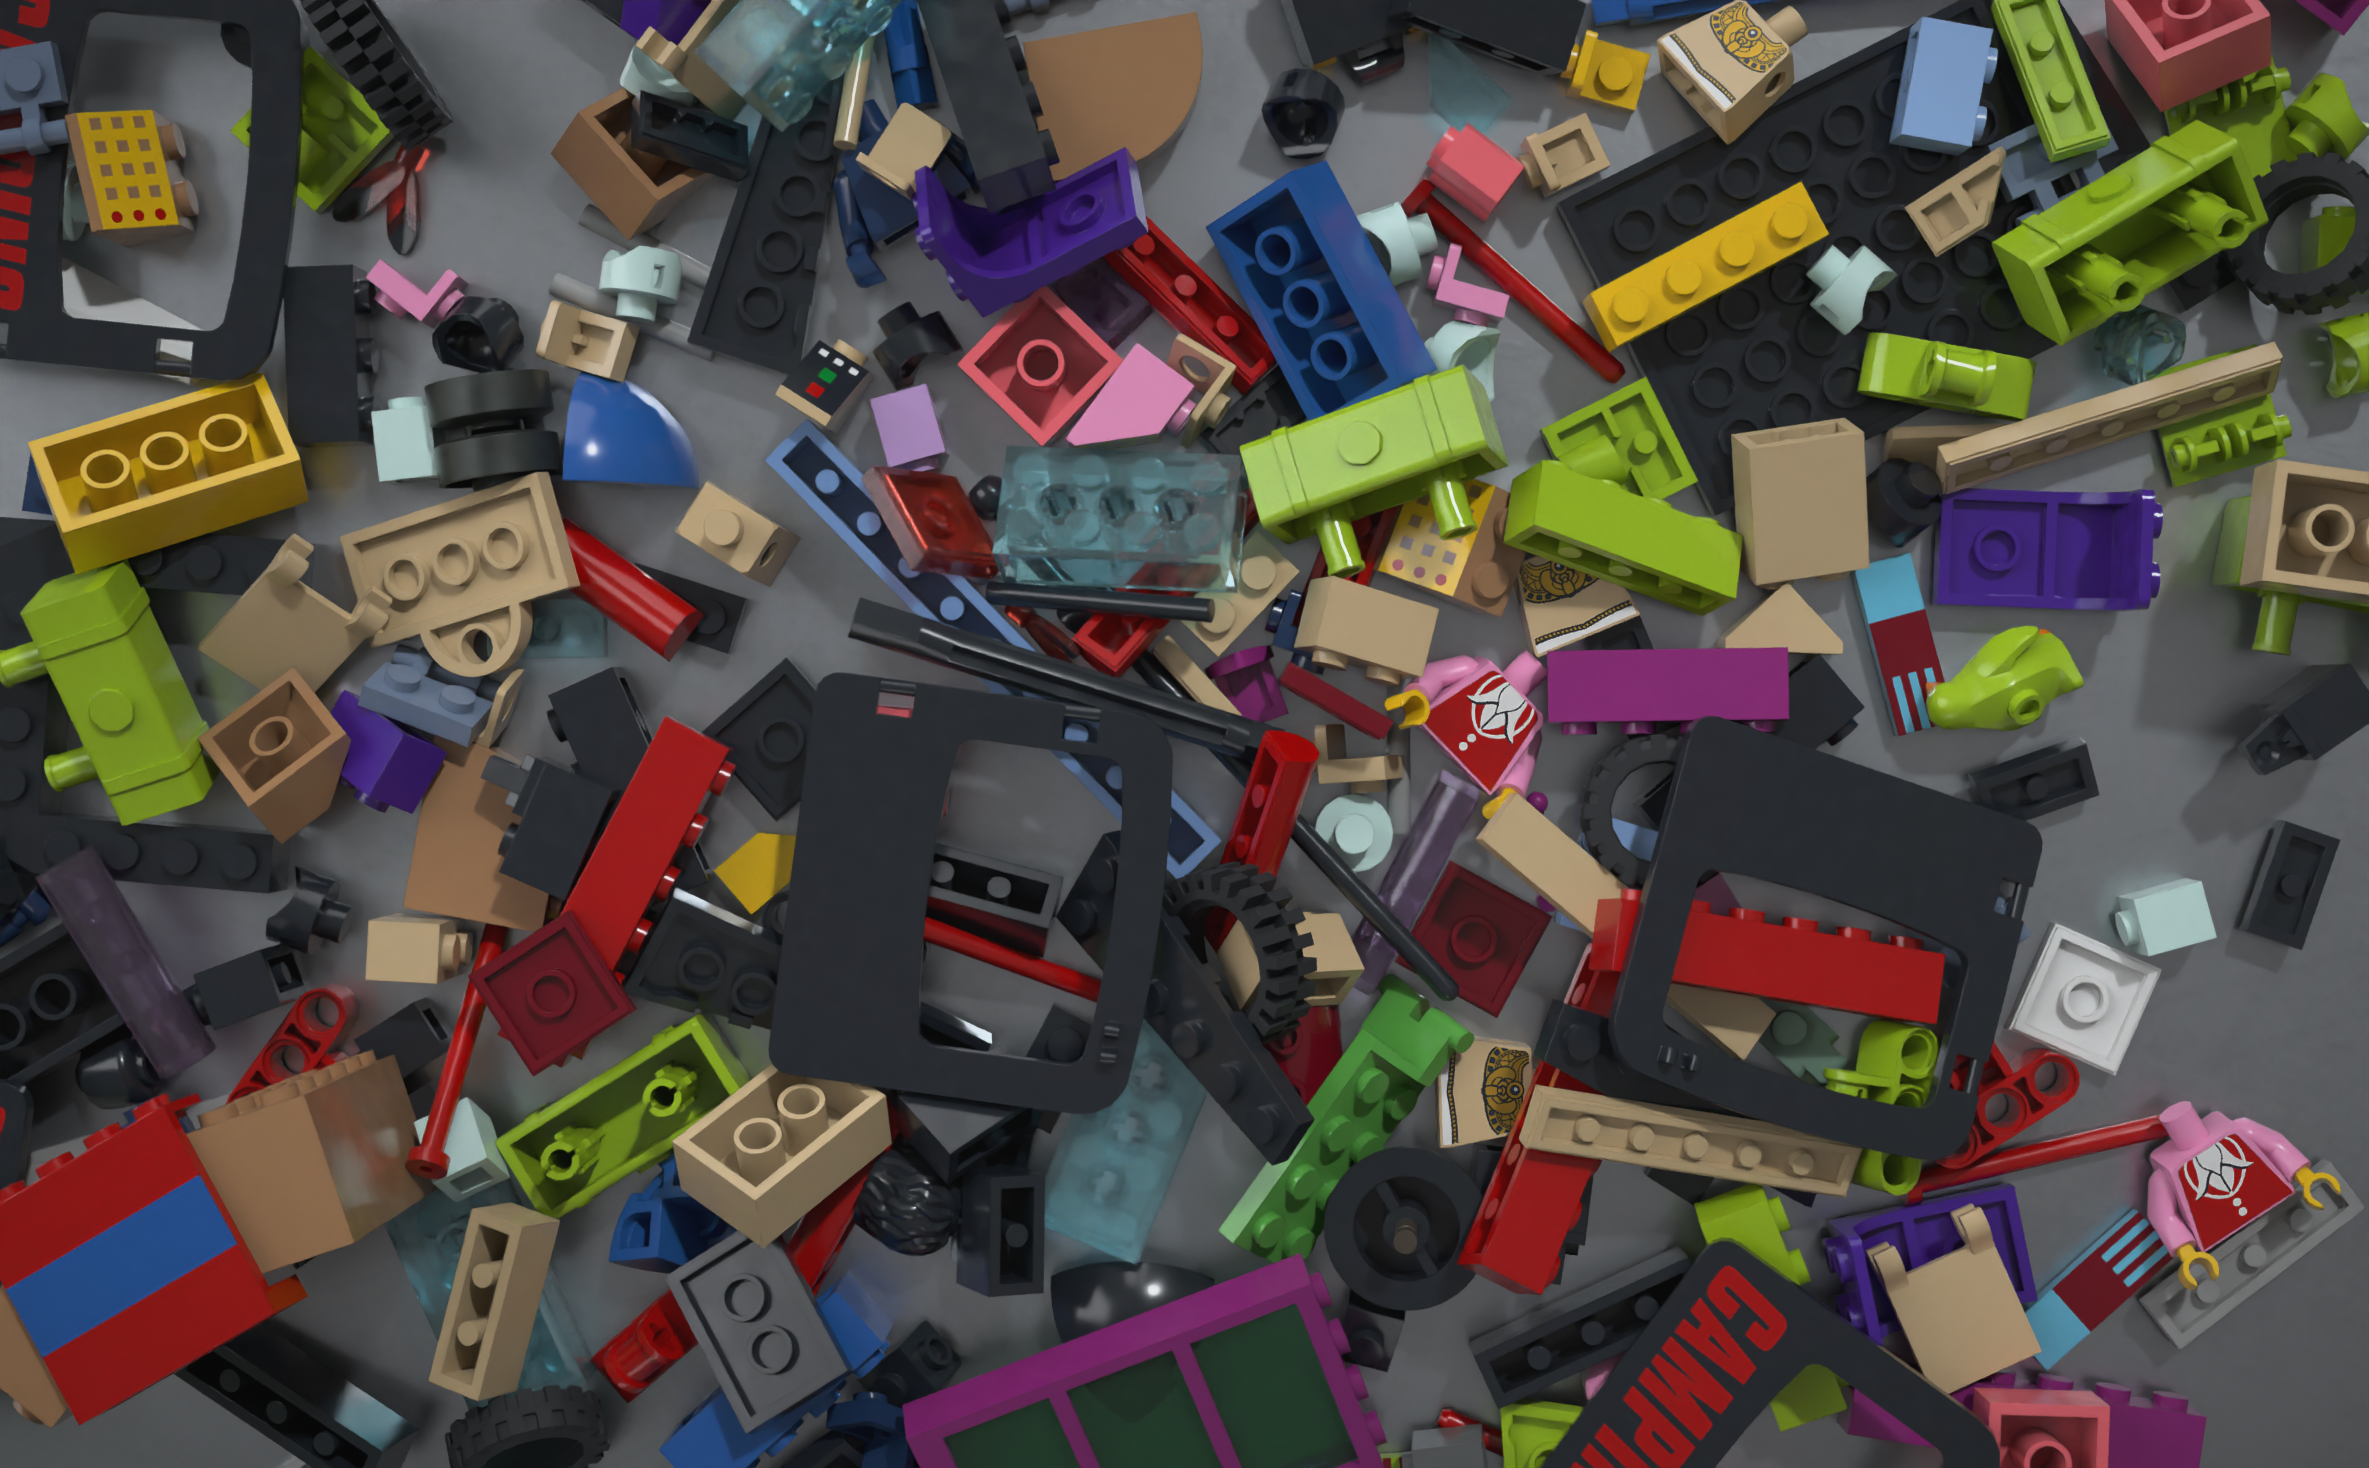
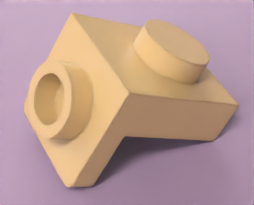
(1562, 156)
(586, 341)
(1362, 773)

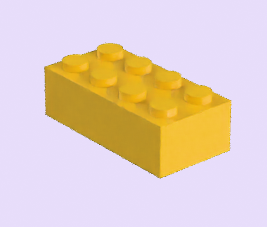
(169, 472)

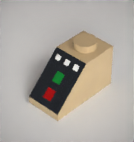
(827, 384)

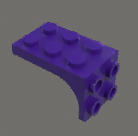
(1032, 242)
(2047, 549)
(1920, 1236)

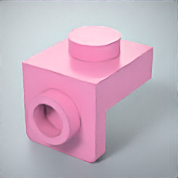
(403, 296)
(1469, 302)

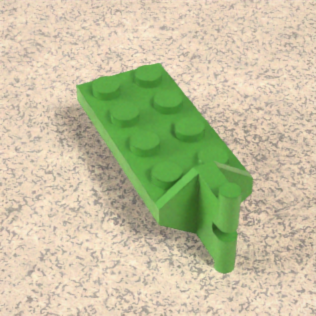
(1354, 1113)

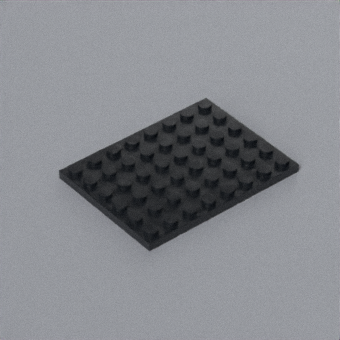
(1761, 348)

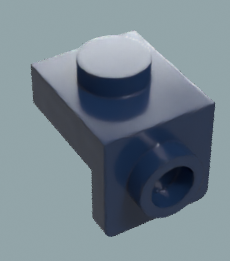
(1285, 635)
(877, 1425)

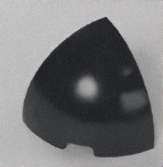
(1111, 1292)

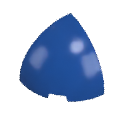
(624, 437)
(665, 1226)

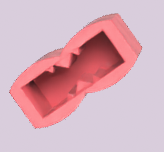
(1473, 170)

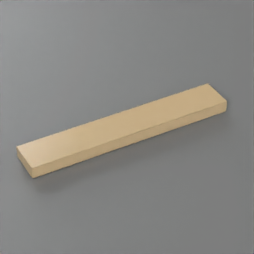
(2108, 418)
(1575, 882)
(1686, 1141)

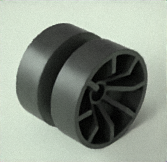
(492, 415)

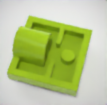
(337, 133)
(1623, 442)

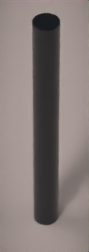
(1100, 601)

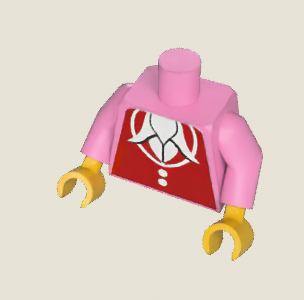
(1480, 719)
(2218, 1180)

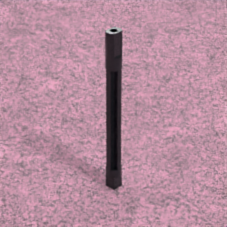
(1053, 677)

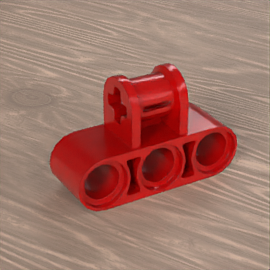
(303, 1030)
(2026, 1102)
(645, 1348)

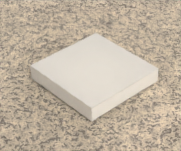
(2083, 998)

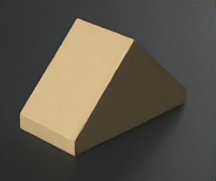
(1782, 621)

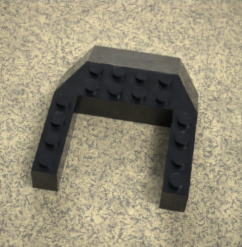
(37, 726)

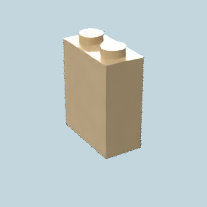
(1801, 502)

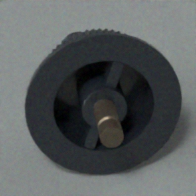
(1402, 1227)

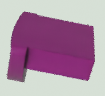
(1250, 683)

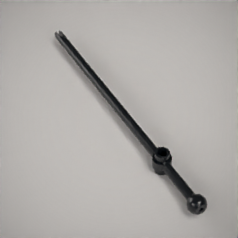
(985, 501)

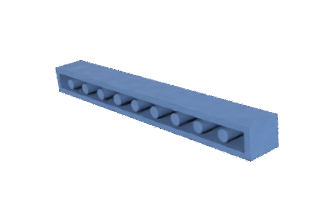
(838, 495)

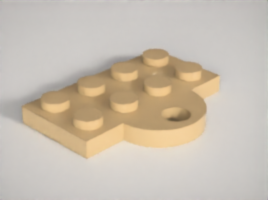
(466, 571)

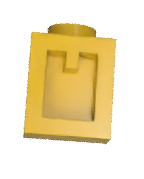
(1605, 73)

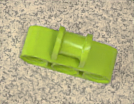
(1946, 376)
(1896, 1069)

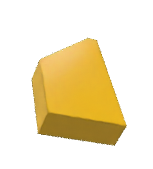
(759, 869)

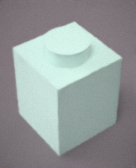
(405, 442)
(2165, 917)
(472, 1151)

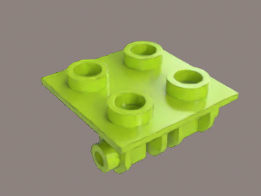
(2249, 112)
(2223, 438)

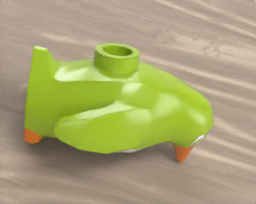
(2005, 683)

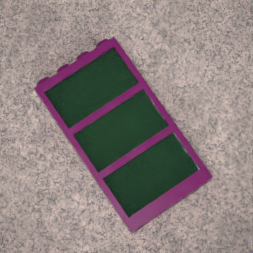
(1198, 1383)

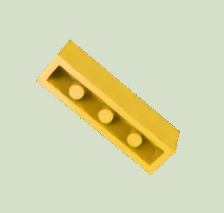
(1705, 267)

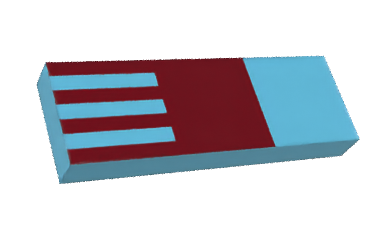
(1899, 639)
(2095, 1286)

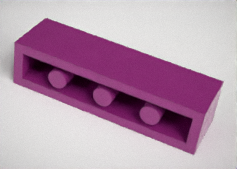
(1666, 687)

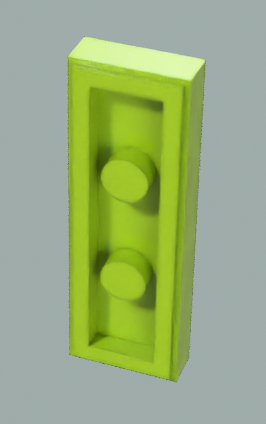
(2051, 77)

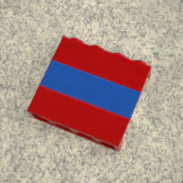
(129, 1261)

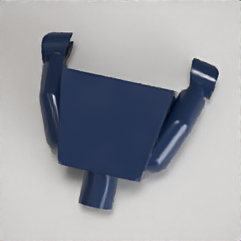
(878, 213)

